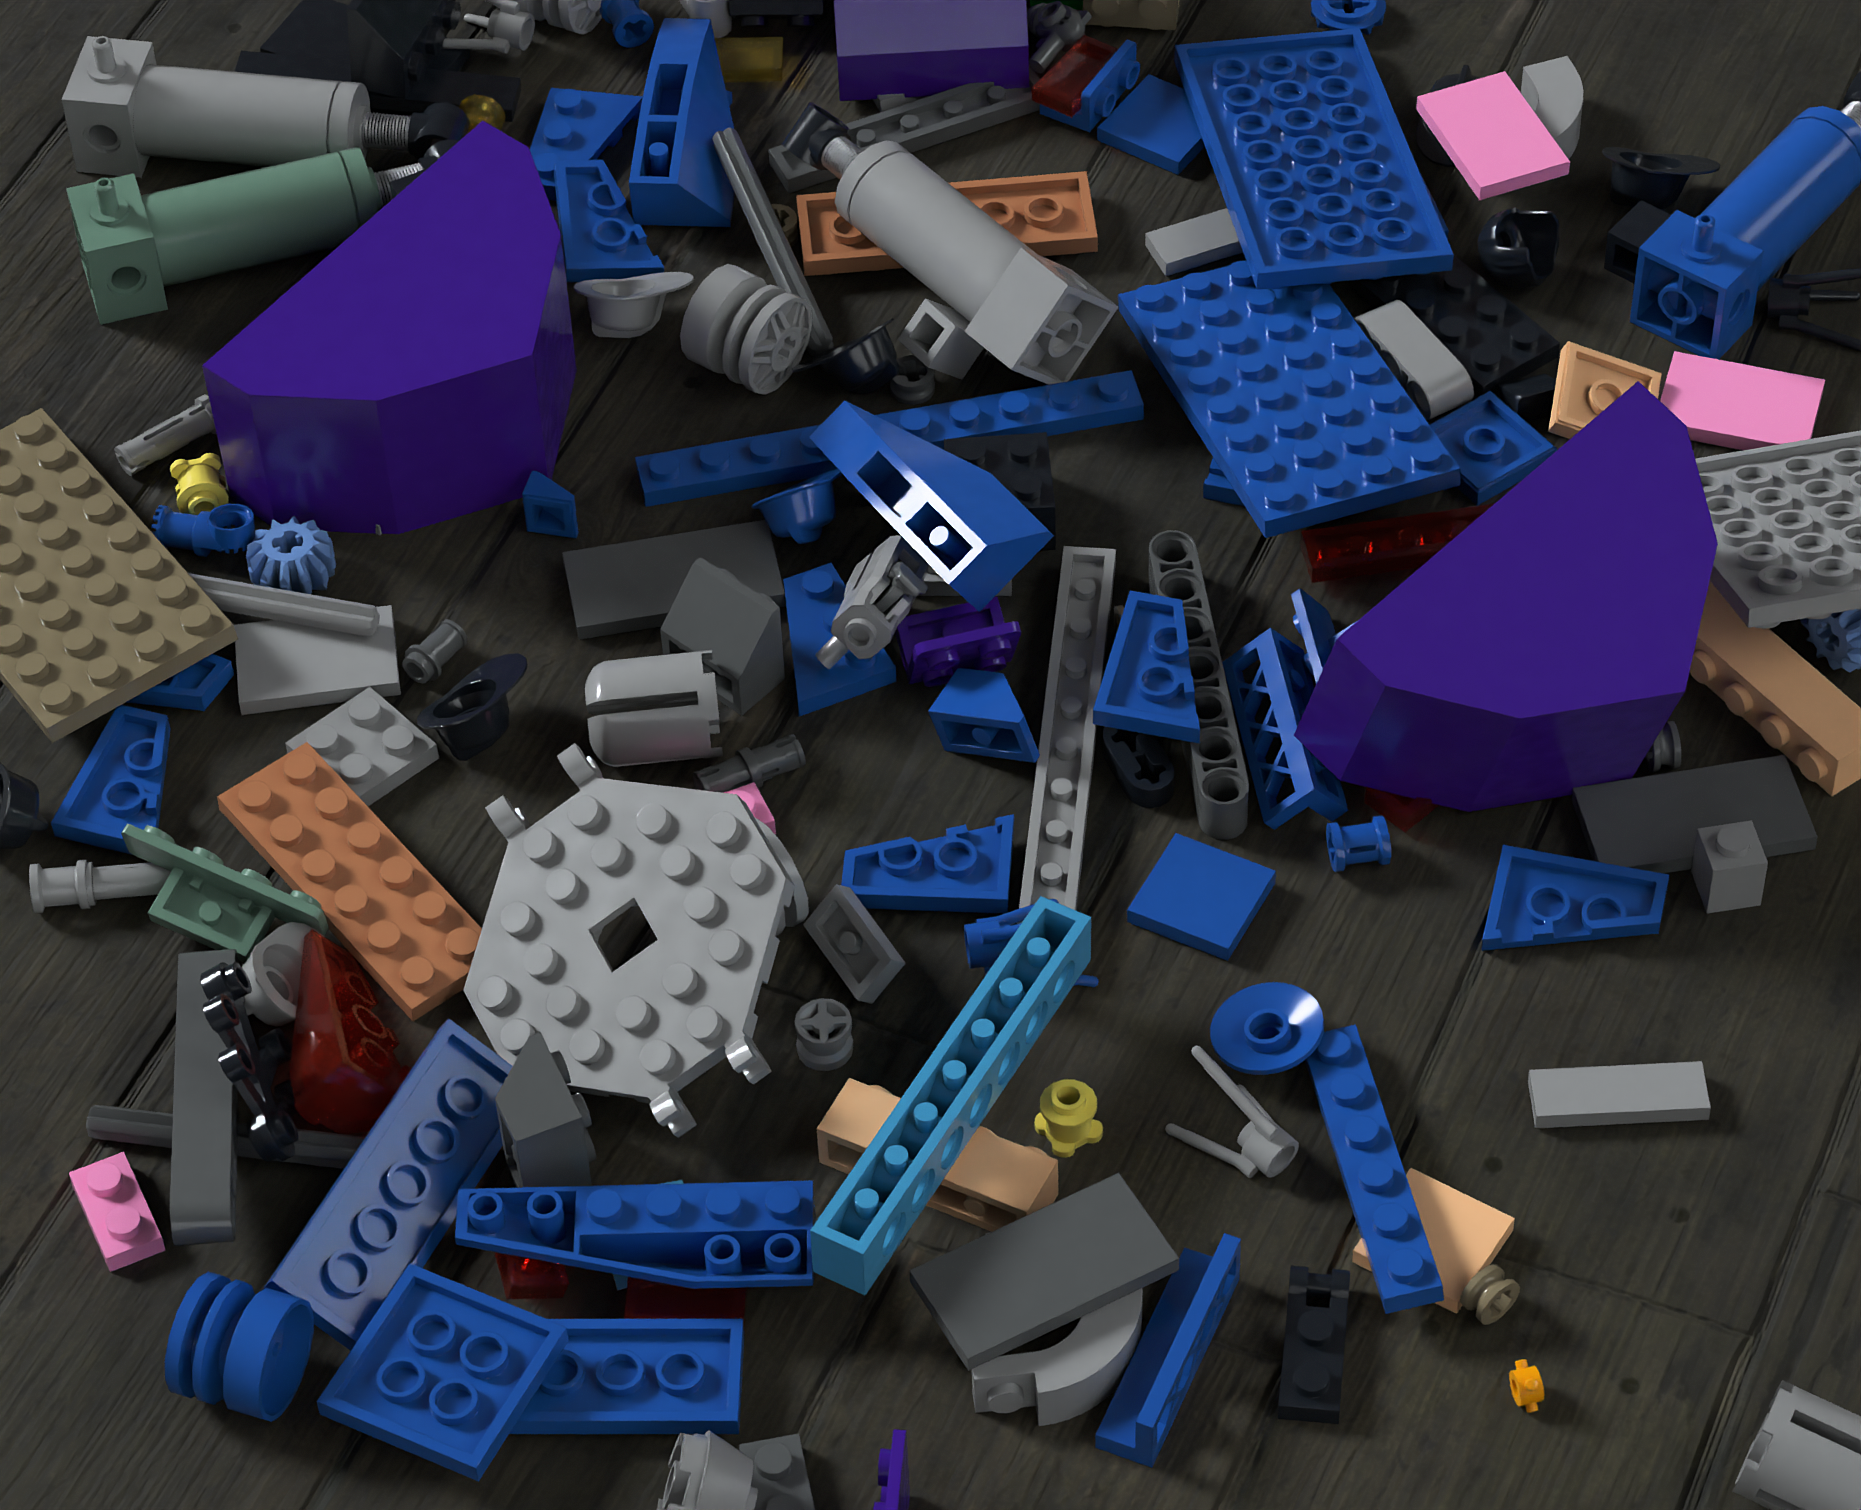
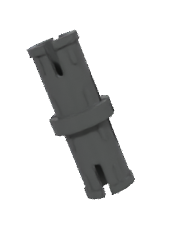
(752, 766)

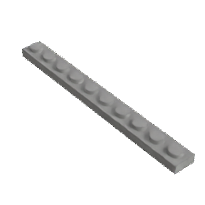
(1067, 727)

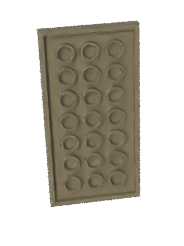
(86, 588)

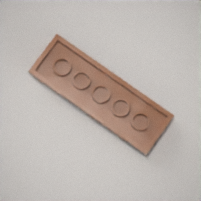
(1042, 211)
(366, 880)

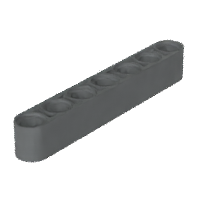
(1217, 763)
(203, 1116)

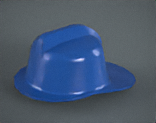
(801, 508)

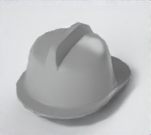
(630, 304)
(275, 974)

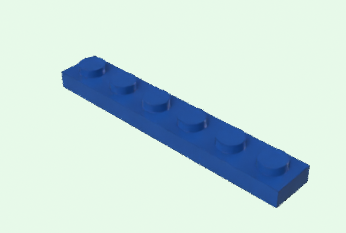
(1373, 1172)

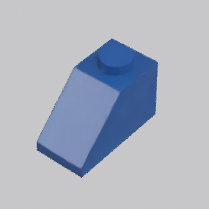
(982, 717)

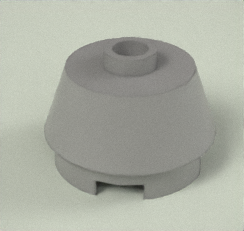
(708, 1476)

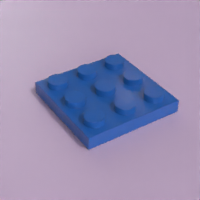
(443, 1371)

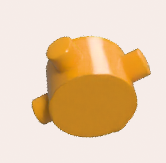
(1526, 1385)

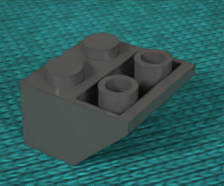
(739, 628)
(543, 1122)

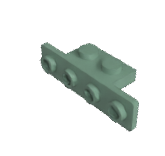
(214, 901)

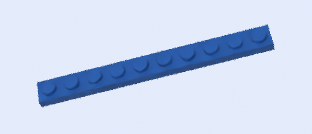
(794, 456)

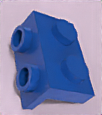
(1104, 90)

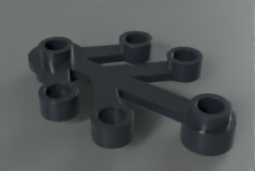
(252, 1070)

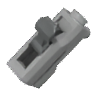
(876, 601)

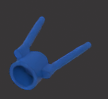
(990, 936)

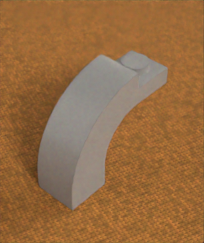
(1556, 98)
(1068, 1375)

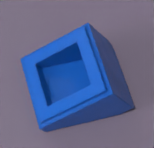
(549, 507)

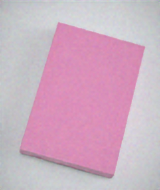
(1492, 135)
(1740, 402)

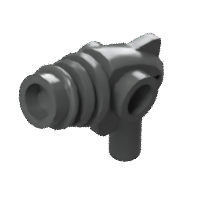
(1057, 29)

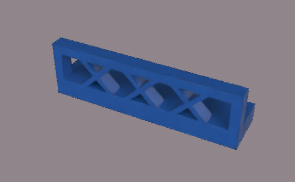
(1289, 686)
(1170, 1353)

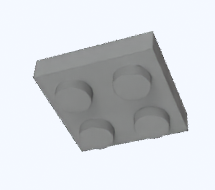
(369, 745)

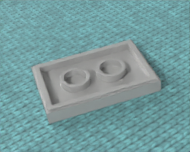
(308, 666)

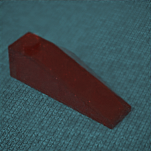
(340, 1049)

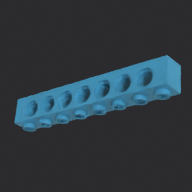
(950, 1096)

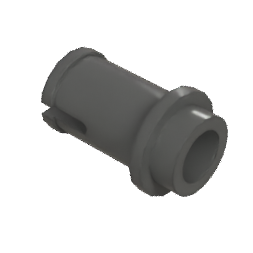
(425, 660)

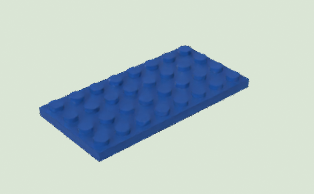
(1311, 159)
(1287, 397)

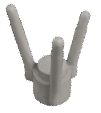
(506, 26)
(1262, 1140)

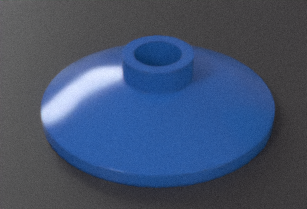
(1267, 1028)

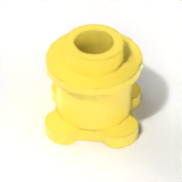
(199, 484)
(1068, 1116)

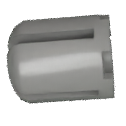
(652, 709)
(1804, 1455)

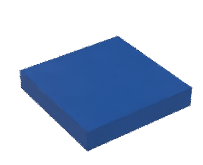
(1154, 126)
(1491, 446)
(1201, 896)

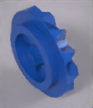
(1364, 14)

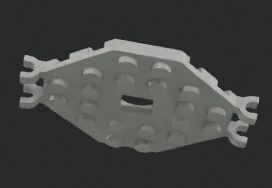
(676, 1006)

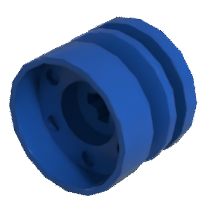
(239, 1346)

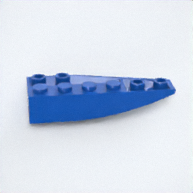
(684, 103)
(936, 501)
(653, 1231)

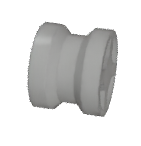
(814, 1024)

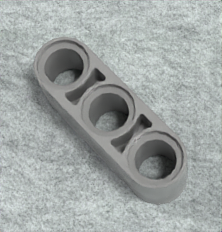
(1417, 359)

